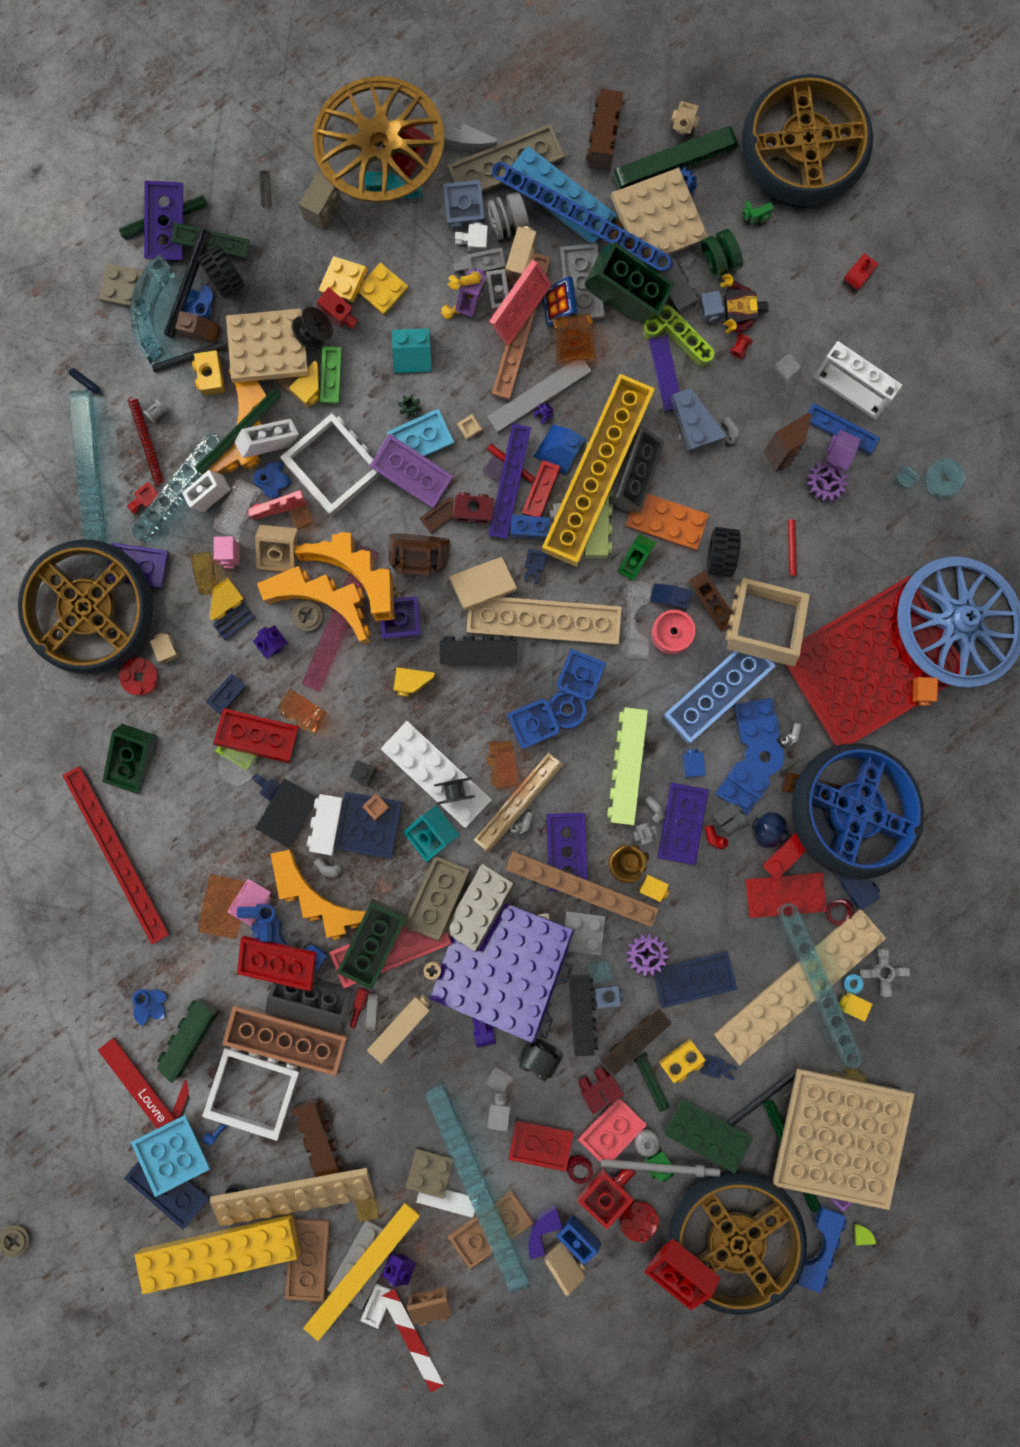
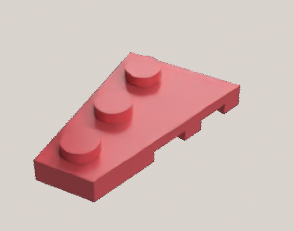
(277, 505)

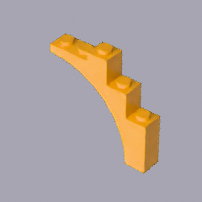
(249, 396)
(360, 564)
(295, 585)
(292, 884)

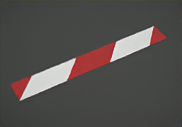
(412, 1340)

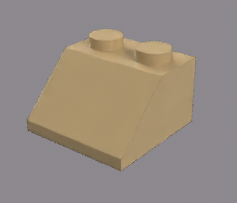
(276, 548)
(564, 1267)

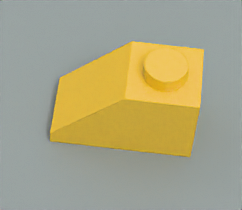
(307, 388)
(411, 681)

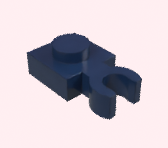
(535, 562)
(715, 1067)

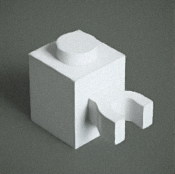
(475, 238)

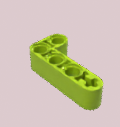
(667, 326)

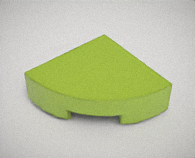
(863, 1235)

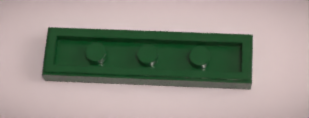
(230, 244)

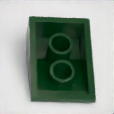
(128, 757)

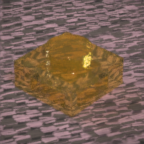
(366, 1209)

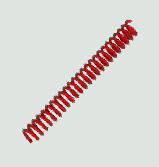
(145, 439)

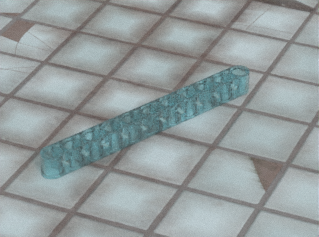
(477, 1189)

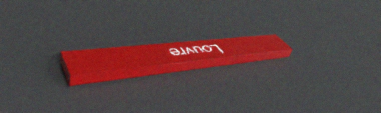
(136, 1083)

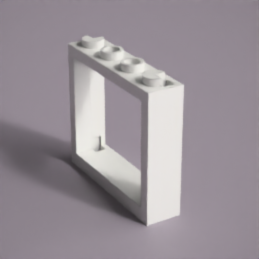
(863, 371)
(355, 490)
(241, 1122)

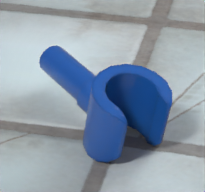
(209, 1139)

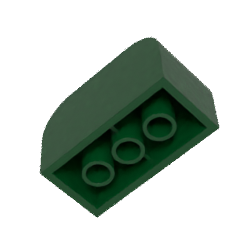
(628, 284)

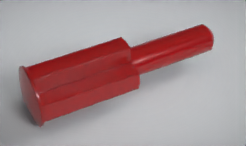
(359, 1004)

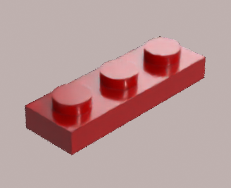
(541, 489)

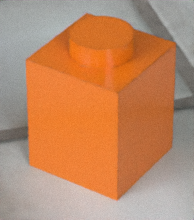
(925, 690)

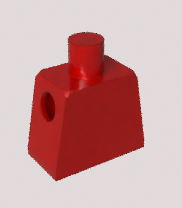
(332, 303)

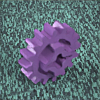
(835, 482)
(648, 947)

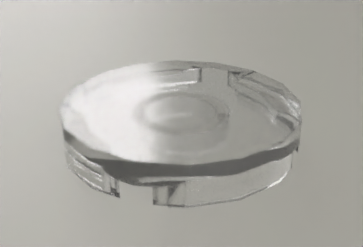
(237, 767)

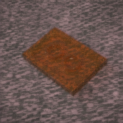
(217, 901)

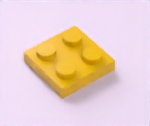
(344, 278)
(382, 289)

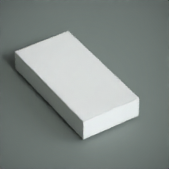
(375, 1307)

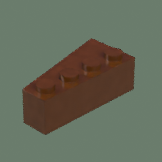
(605, 129)
(317, 1137)

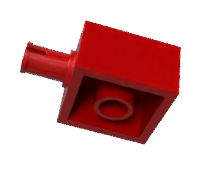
(606, 1196)

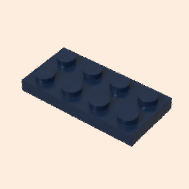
(695, 979)
(177, 1203)

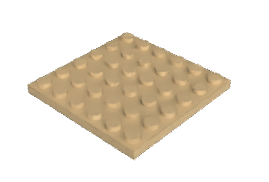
(843, 1139)

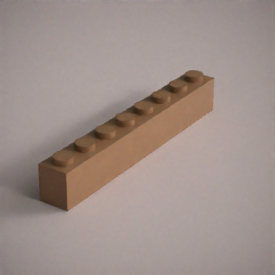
(582, 888)

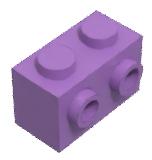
(842, 449)

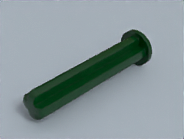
(652, 1082)

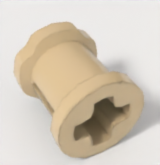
(427, 973)

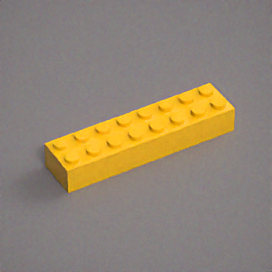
(217, 1254)

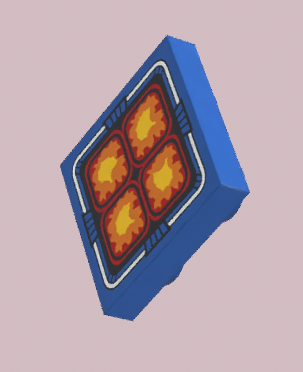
(560, 300)

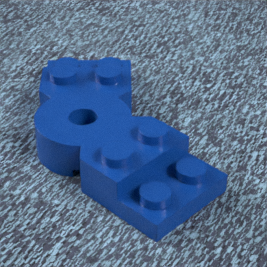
(575, 687)
(758, 732)

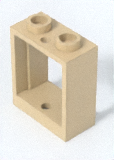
(520, 254)

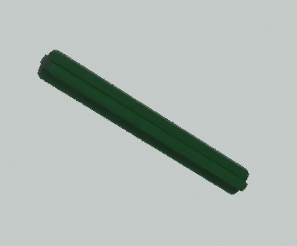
(138, 226)

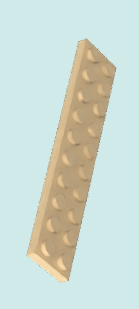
(791, 992)

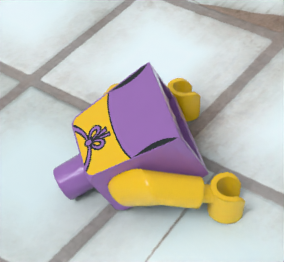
(469, 293)

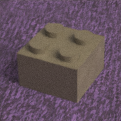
(320, 202)

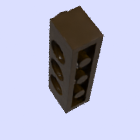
(635, 1041)

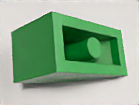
(636, 557)

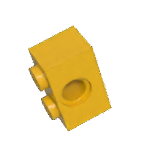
(215, 382)

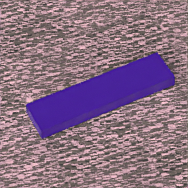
(664, 370)

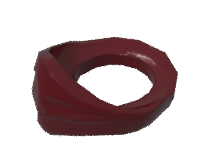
(849, 913)
(578, 1160)

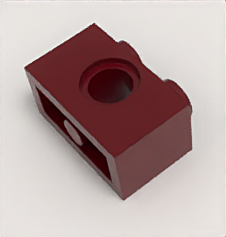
(462, 512)

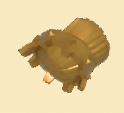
(628, 863)

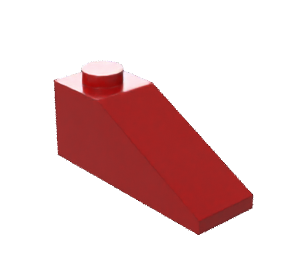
(784, 856)

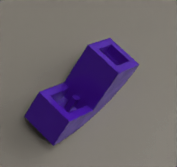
(545, 1223)

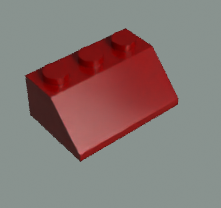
(682, 1275)

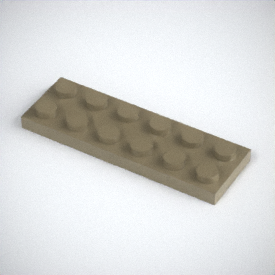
(480, 164)

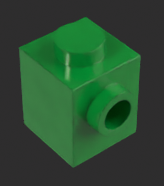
(659, 1158)

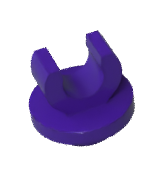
(546, 410)

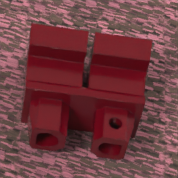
(606, 1084)

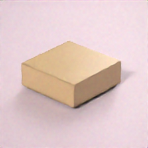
(469, 427)

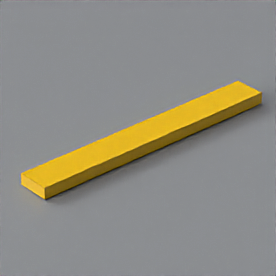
(361, 1271)

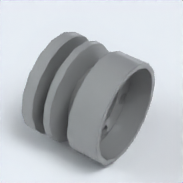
(508, 215)

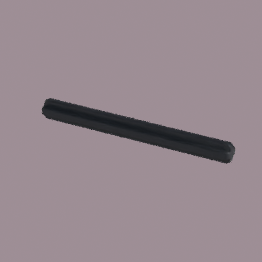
(187, 282)

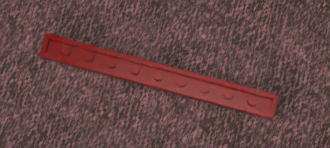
(116, 855)

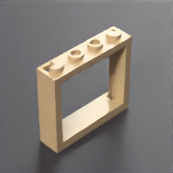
(759, 648)

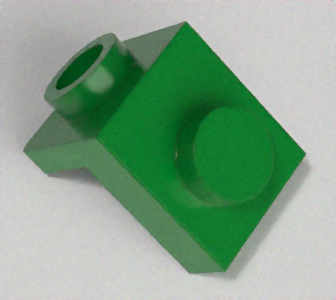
(755, 215)

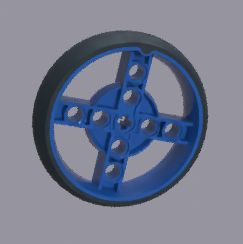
(906, 828)

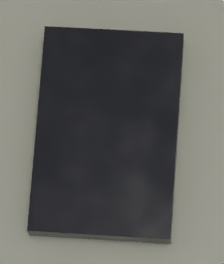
(285, 812)

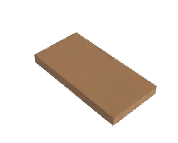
(470, 1239)
(308, 1273)

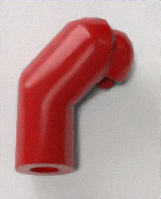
(715, 840)

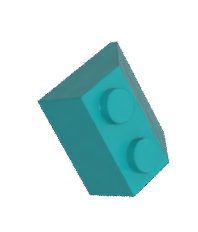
(411, 351)
(431, 833)

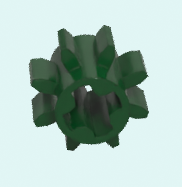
(413, 410)

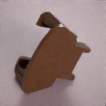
(416, 553)

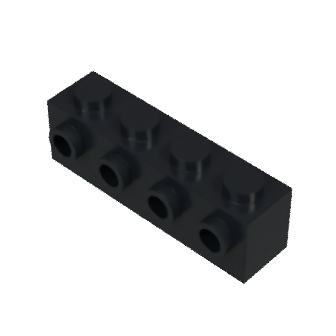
(478, 650)
(582, 1019)

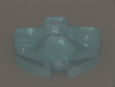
(945, 488)

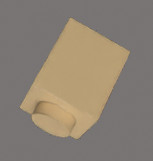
(164, 648)

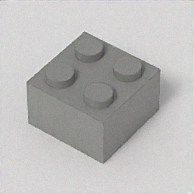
(587, 933)

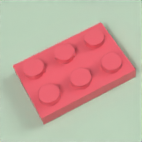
(612, 1131)

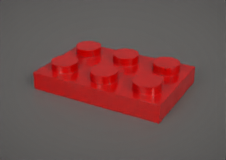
(541, 1145)

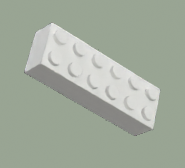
(429, 767)

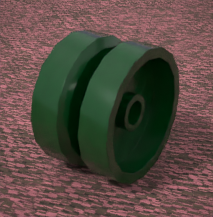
(721, 253)

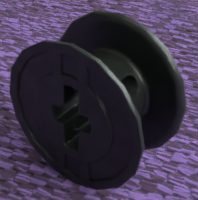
(318, 331)
(454, 790)

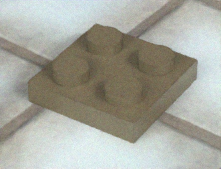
(119, 284)
(429, 1173)

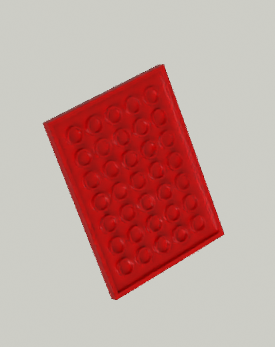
(859, 669)

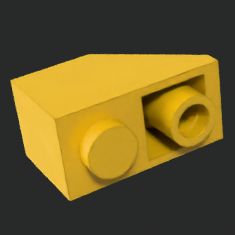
(223, 598)

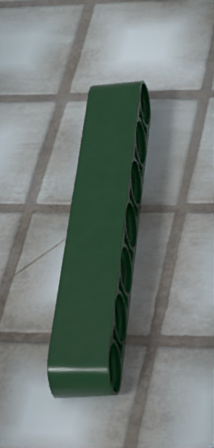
(681, 155)

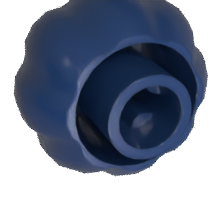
(770, 830)

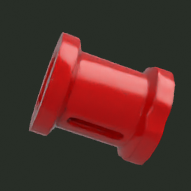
(741, 346)

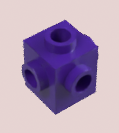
(270, 641)
(398, 1269)

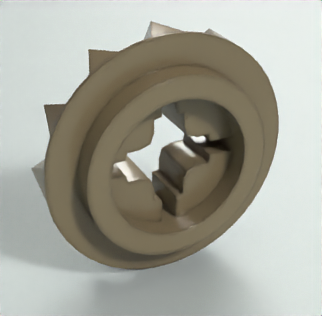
(305, 607)
(5, 1241)

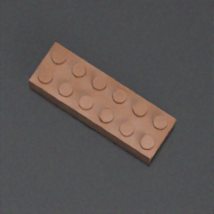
(285, 1040)

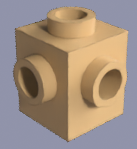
(685, 118)

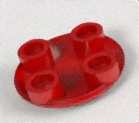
(639, 1221)

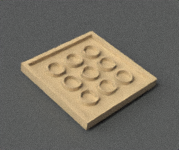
(660, 213)
(264, 346)

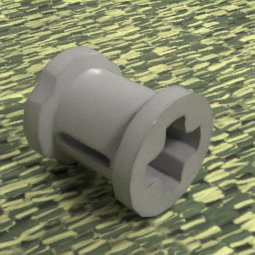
(155, 411)

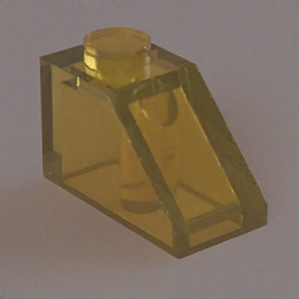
(204, 571)

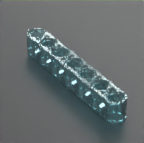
(168, 492)

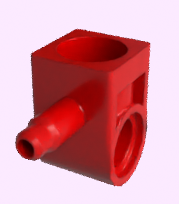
(861, 271)

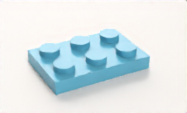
(425, 434)

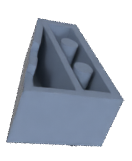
(694, 420)

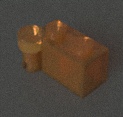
(302, 710)
(503, 765)

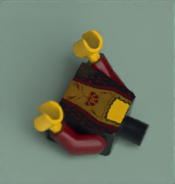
(740, 306)

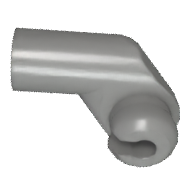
(733, 431)
(793, 737)
(657, 808)
(523, 826)
(327, 871)

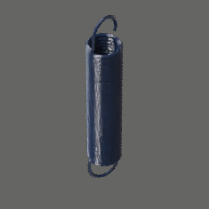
(84, 380)

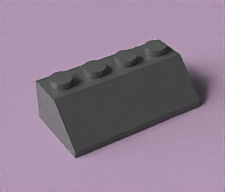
(638, 471)
(321, 1007)

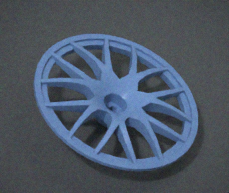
(957, 624)

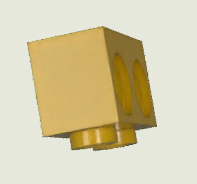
(679, 1056)

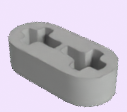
(372, 1012)

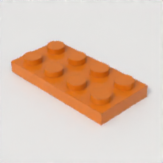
(669, 522)

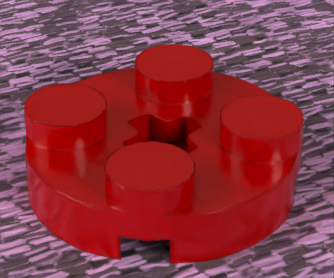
(128, 674)

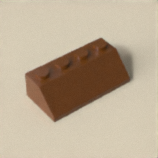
(787, 443)

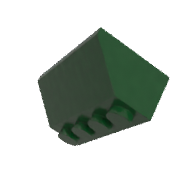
(187, 1040)

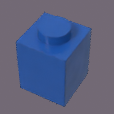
(693, 763)

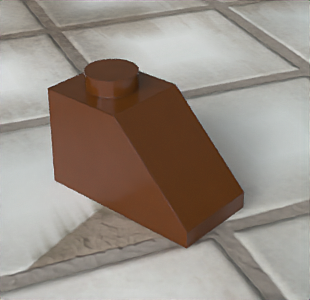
(197, 327)

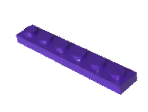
(509, 481)

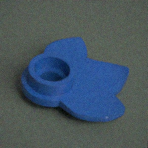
(199, 300)
(274, 479)
(151, 1007)

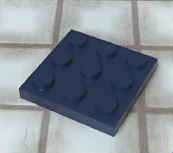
(363, 834)

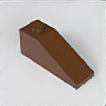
(711, 599)

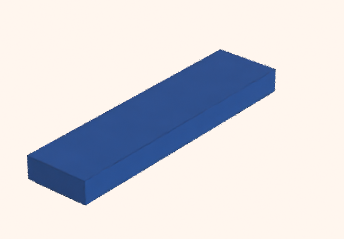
(833, 423)

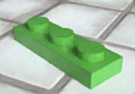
(331, 375)

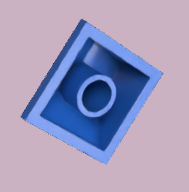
(560, 447)

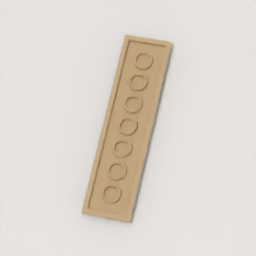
(546, 620)
(292, 1197)

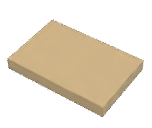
(482, 583)

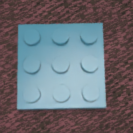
(170, 1155)

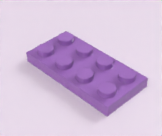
(410, 471)

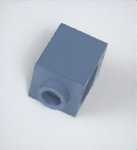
(711, 306)
(599, 996)

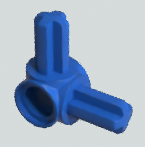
(265, 923)

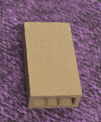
(400, 1028)

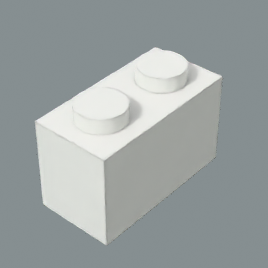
(206, 491)

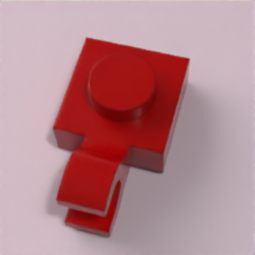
(145, 496)

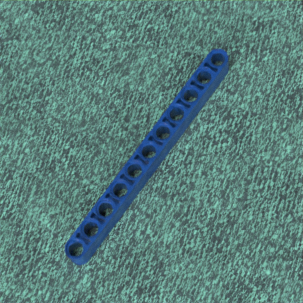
(574, 212)

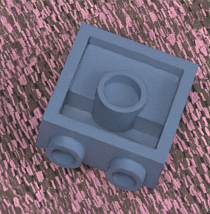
(463, 203)

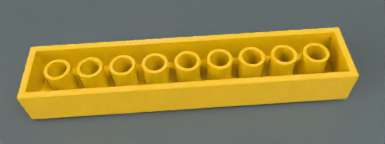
(598, 470)

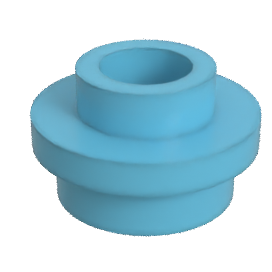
(859, 986)

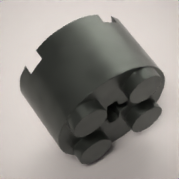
(540, 1059)

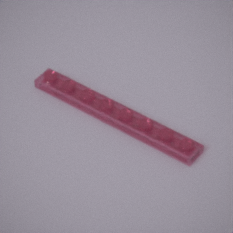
(330, 640)

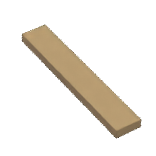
(518, 802)

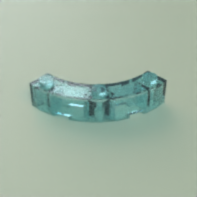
(143, 303)

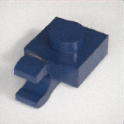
(268, 788)

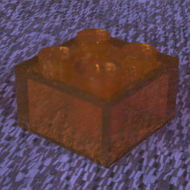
(573, 337)

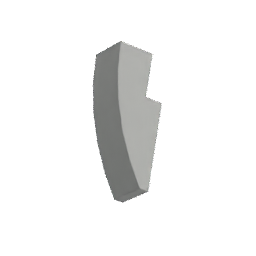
(467, 139)

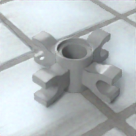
(885, 988)

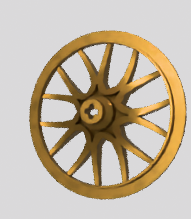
(376, 133)

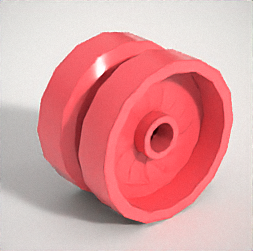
(669, 643)

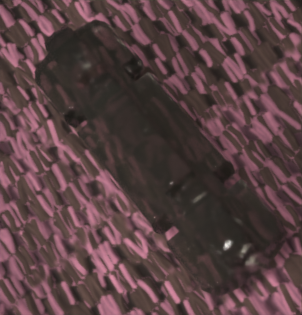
(265, 189)

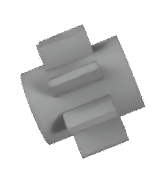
(645, 833)

